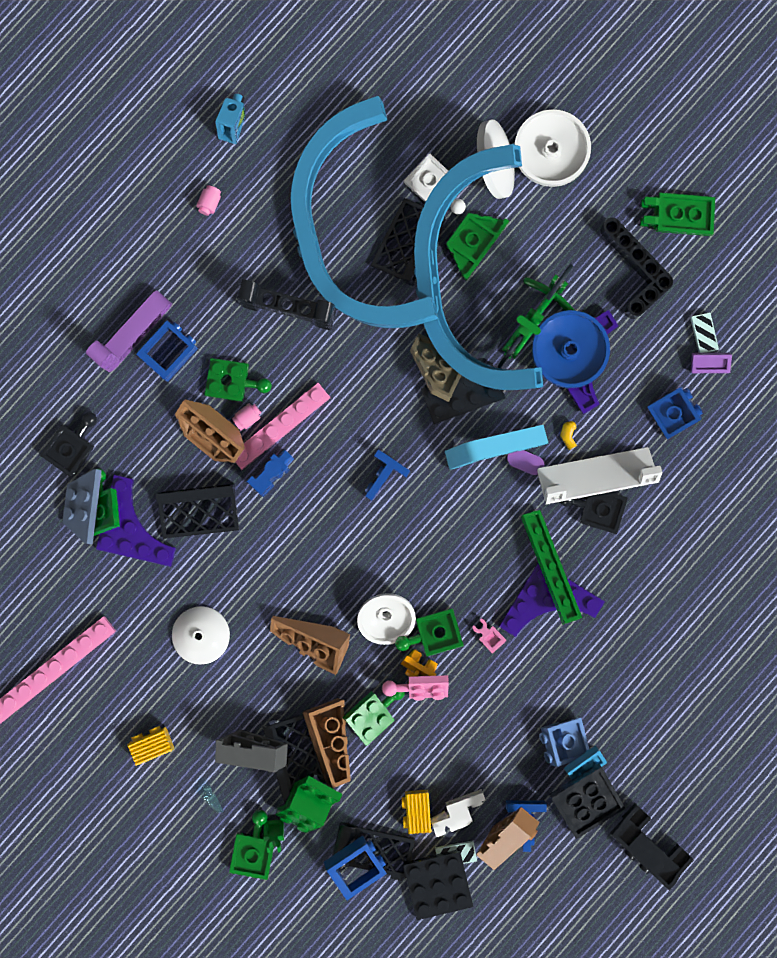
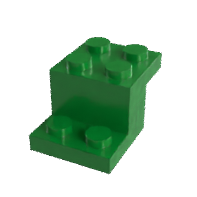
(308, 804)

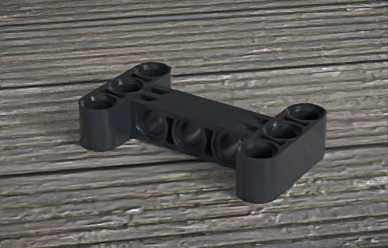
(252, 298)

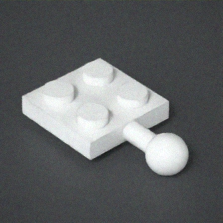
(425, 178)

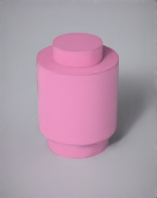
(208, 200)
(246, 416)

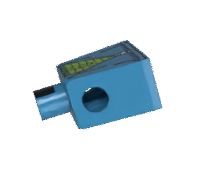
(231, 119)

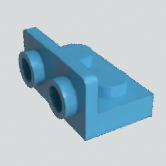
(584, 762)

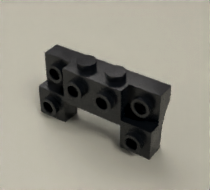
(638, 845)

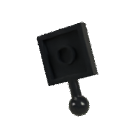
(68, 449)
(601, 510)

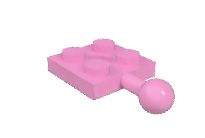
(420, 687)

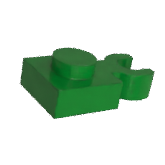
(273, 834)

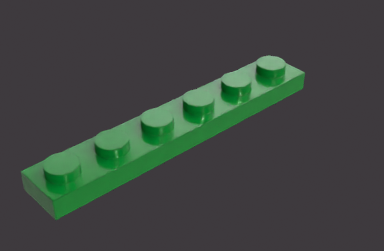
(551, 567)

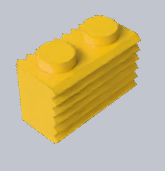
(151, 745)
(417, 811)

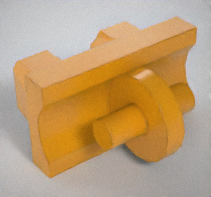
(411, 663)

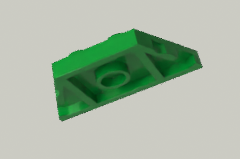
(473, 241)

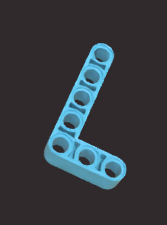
(495, 446)

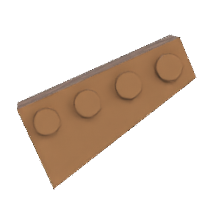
(330, 740)

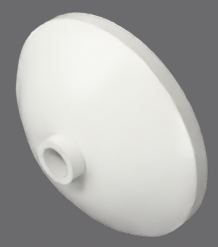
(386, 627)
(214, 635)

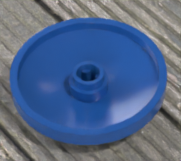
(571, 349)

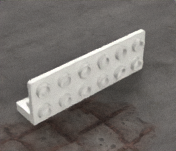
(598, 475)

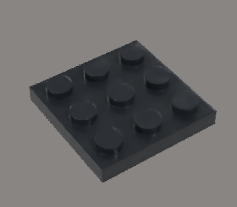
(587, 801)
(438, 884)

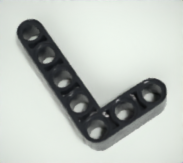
(638, 265)

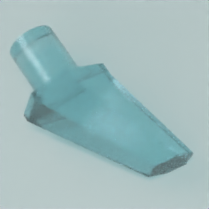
(211, 799)

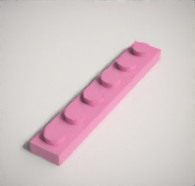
(282, 424)

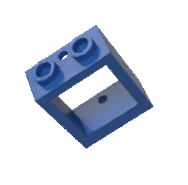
(179, 362)
(347, 854)

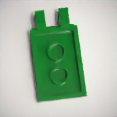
(680, 214)

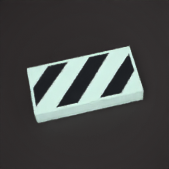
(704, 333)
(467, 850)

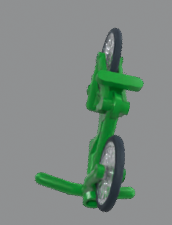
(530, 322)

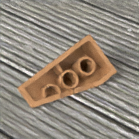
(320, 642)

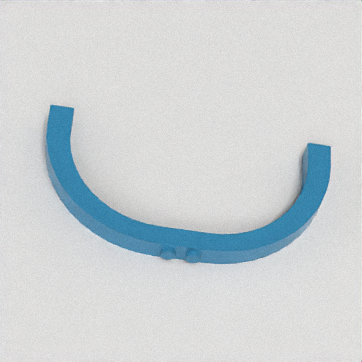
(319, 147)
(427, 269)

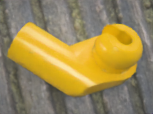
(566, 434)

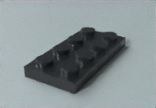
(465, 398)

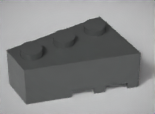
(251, 751)

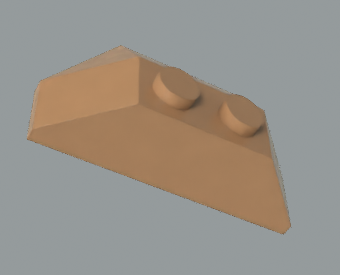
(210, 431)

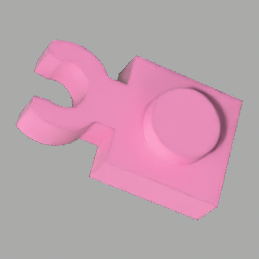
(491, 637)

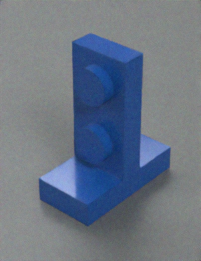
(383, 473)
(529, 806)

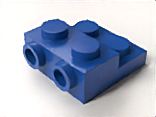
(675, 412)

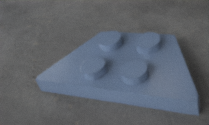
(81, 505)

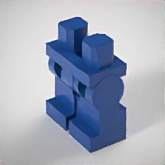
(272, 471)

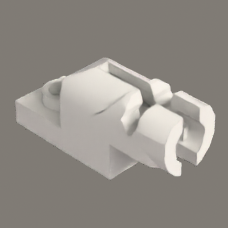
(458, 813)

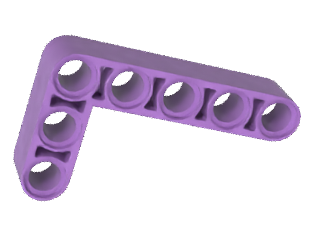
(130, 333)

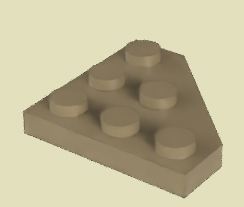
(435, 370)

